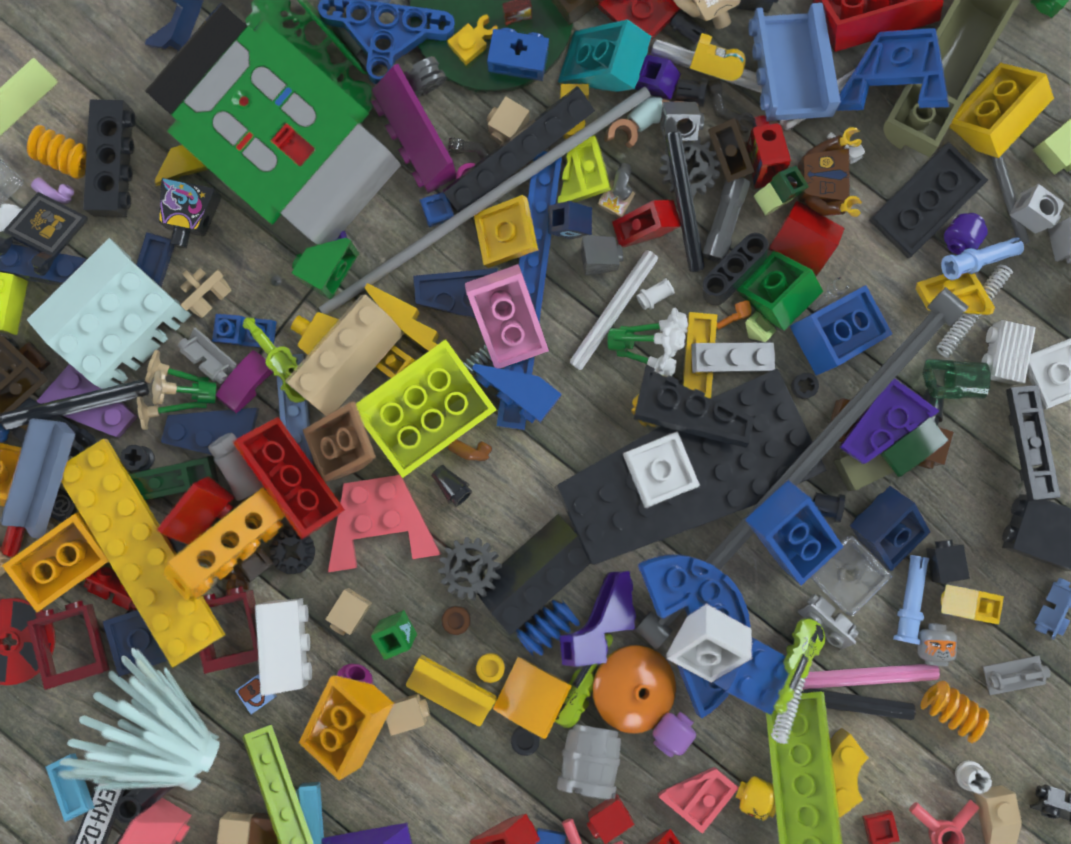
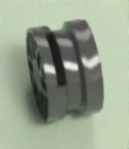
(425, 76)

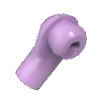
(62, 195)

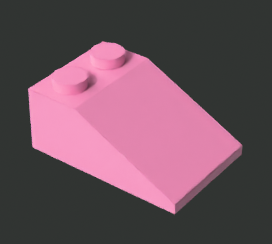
(506, 317)

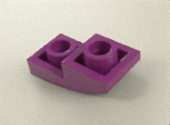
(242, 382)

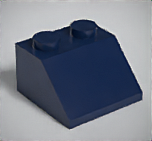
(890, 527)

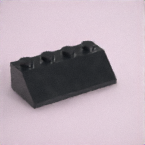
(535, 574)

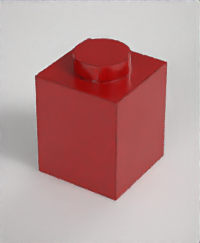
(609, 819)

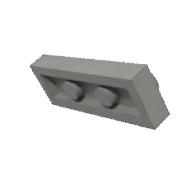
(732, 357)

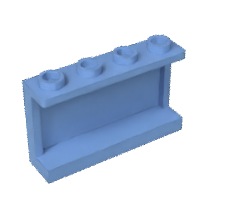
(794, 65)

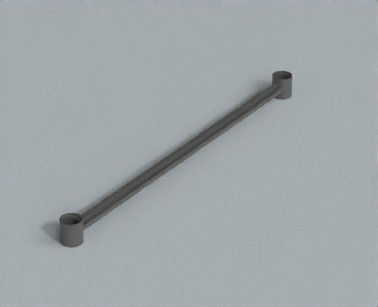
(944, 309)

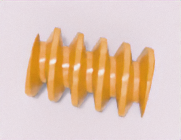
(57, 151)
(956, 708)

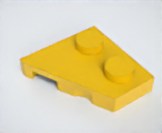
(966, 288)

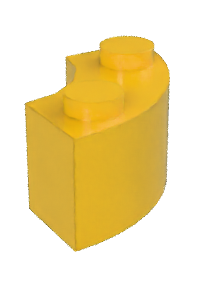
(846, 761)

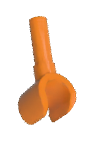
(743, 311)

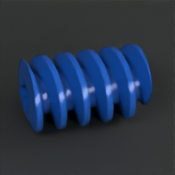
(547, 627)

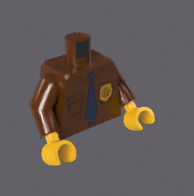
(828, 176)

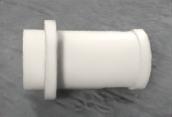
(655, 294)

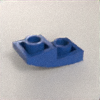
(230, 330)

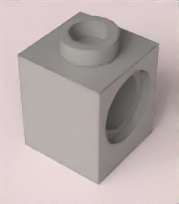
(1037, 209)

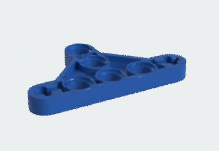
(399, 33)

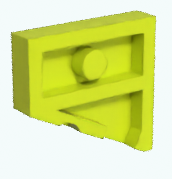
(584, 172)

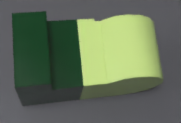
(780, 191)

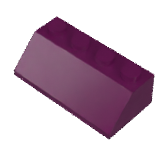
(413, 130)

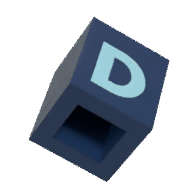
(569, 220)

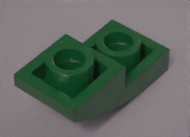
(914, 447)

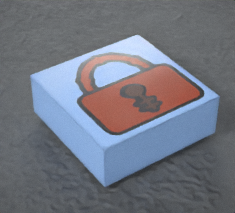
(251, 695)

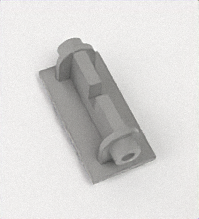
(215, 362)
(838, 631)
(1015, 675)

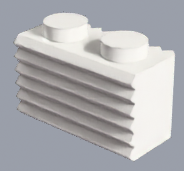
(1009, 351)

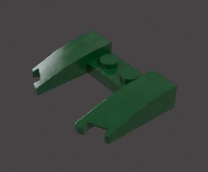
(174, 477)

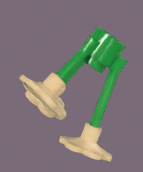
(202, 391)

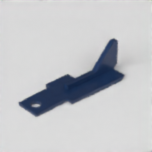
(179, 29)

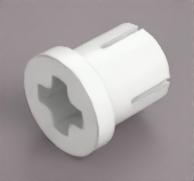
(966, 773)

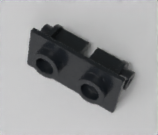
(1052, 803)

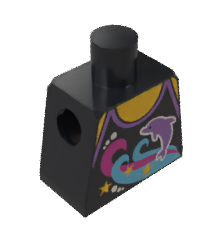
(186, 209)

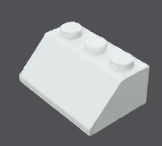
(283, 645)

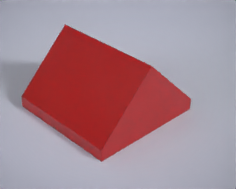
(807, 237)

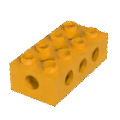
(257, 512)

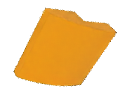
(532, 697)

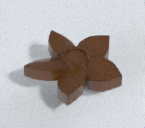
(236, 578)

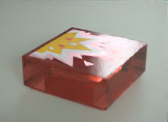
(516, 11)

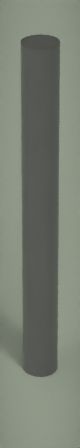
(1009, 196)

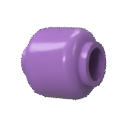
(674, 734)

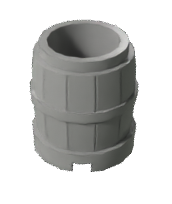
(590, 762)

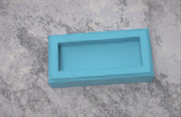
(70, 793)

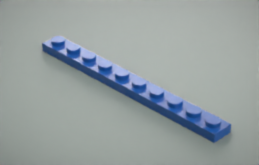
(533, 268)

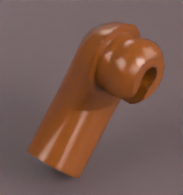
(467, 452)

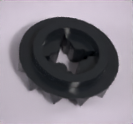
(292, 565)

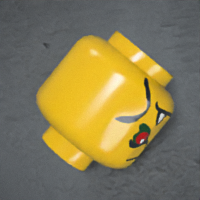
(757, 798)

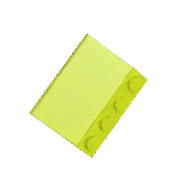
(424, 408)

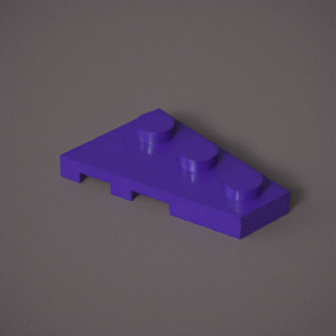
(886, 421)

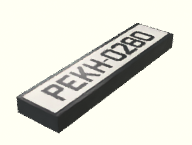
(98, 822)

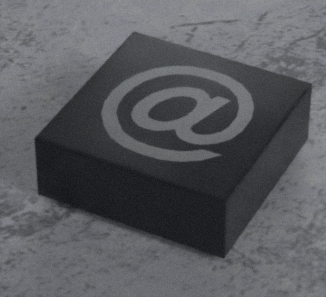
(63, 506)

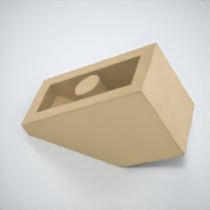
(999, 815)

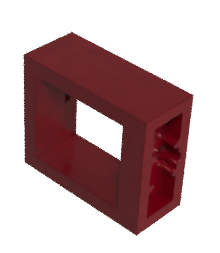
(43, 653)
(208, 656)

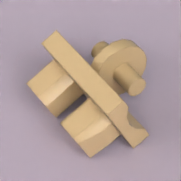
(195, 301)

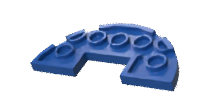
(691, 584)

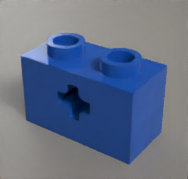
(528, 64)

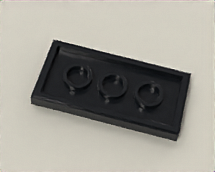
(928, 200)

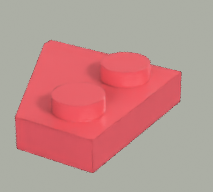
(700, 797)

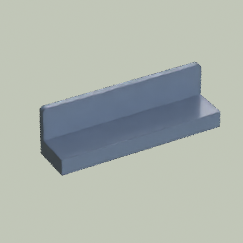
(38, 476)

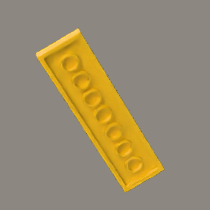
(137, 551)

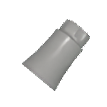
(234, 467)

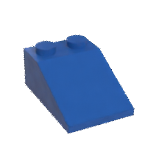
(841, 330)

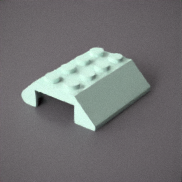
(107, 316)

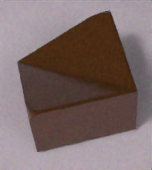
(262, 830)

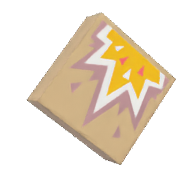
(613, 204)

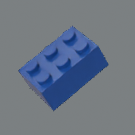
(794, 532)

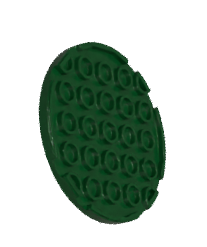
(475, 75)

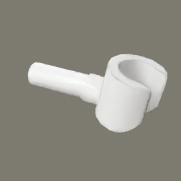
(855, 153)

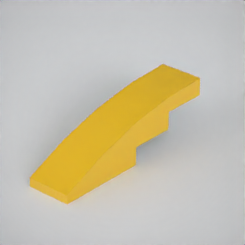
(405, 317)

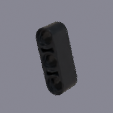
(740, 257)

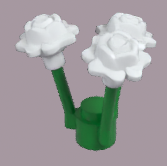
(671, 339)

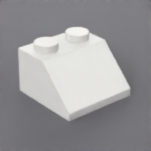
(711, 644)

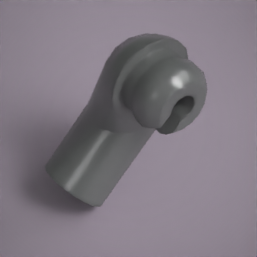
(621, 178)

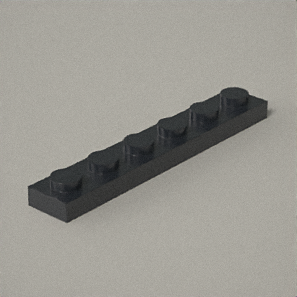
(519, 149)

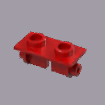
(104, 582)

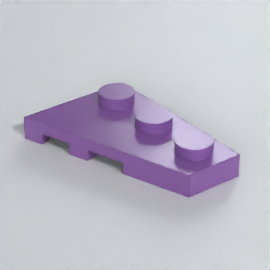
(111, 418)

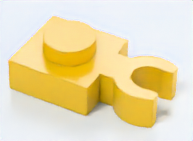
(470, 42)

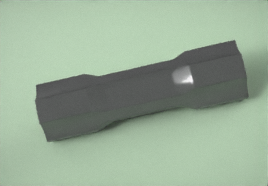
(730, 203)

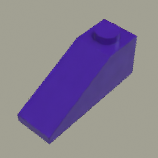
(658, 77)

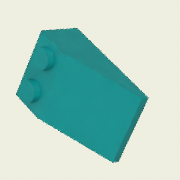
(606, 56)

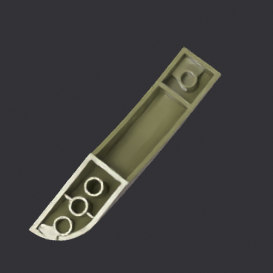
(964, 42)

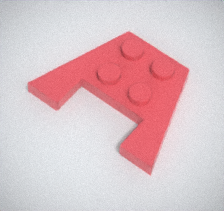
(378, 509)

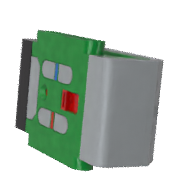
(272, 126)

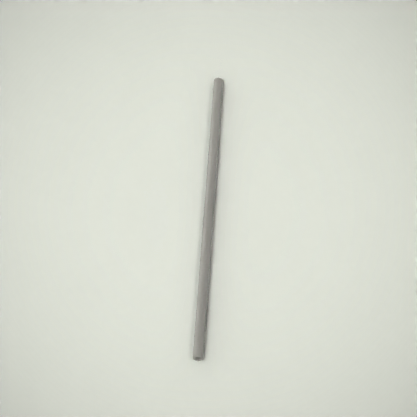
(486, 200)

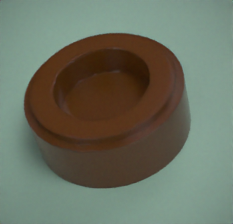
(456, 620)

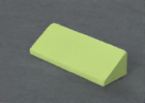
(23, 92)

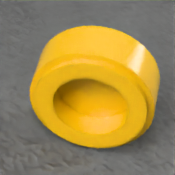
(490, 667)

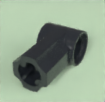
(142, 798)

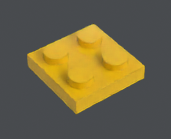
(505, 231)

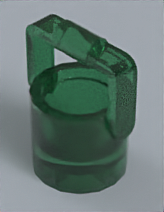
(961, 379)

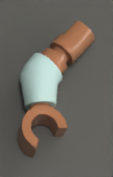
(639, 119)

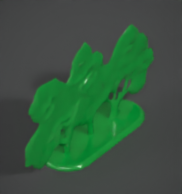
(271, 13)

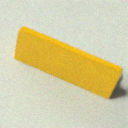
(451, 690)

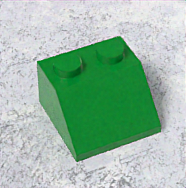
(325, 266)
(781, 289)

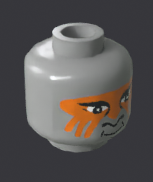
(937, 645)

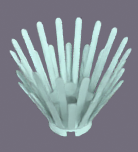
(169, 747)

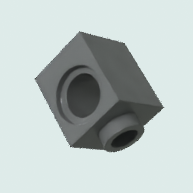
(674, 112)

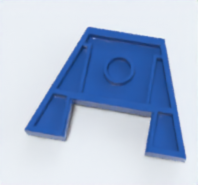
(899, 60)

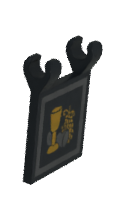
(43, 227)

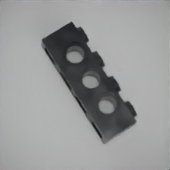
(102, 118)

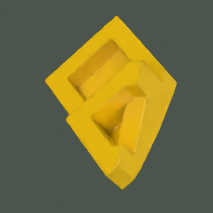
(179, 163)

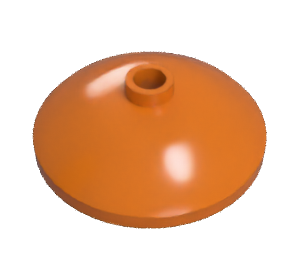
(618, 688)

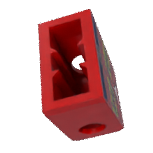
(767, 151)

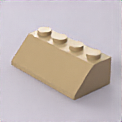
(345, 355)

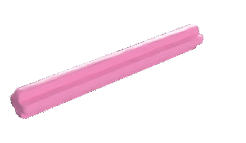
(871, 676)

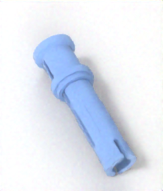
(972, 260)
(910, 613)

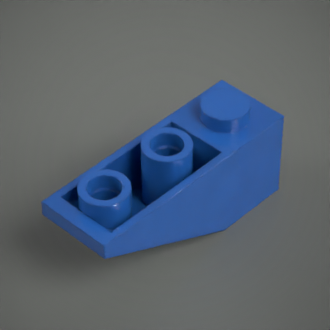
(525, 390)

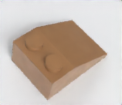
(339, 443)

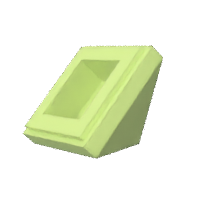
(759, 327)

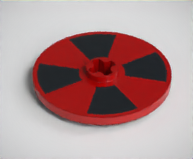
(19, 661)

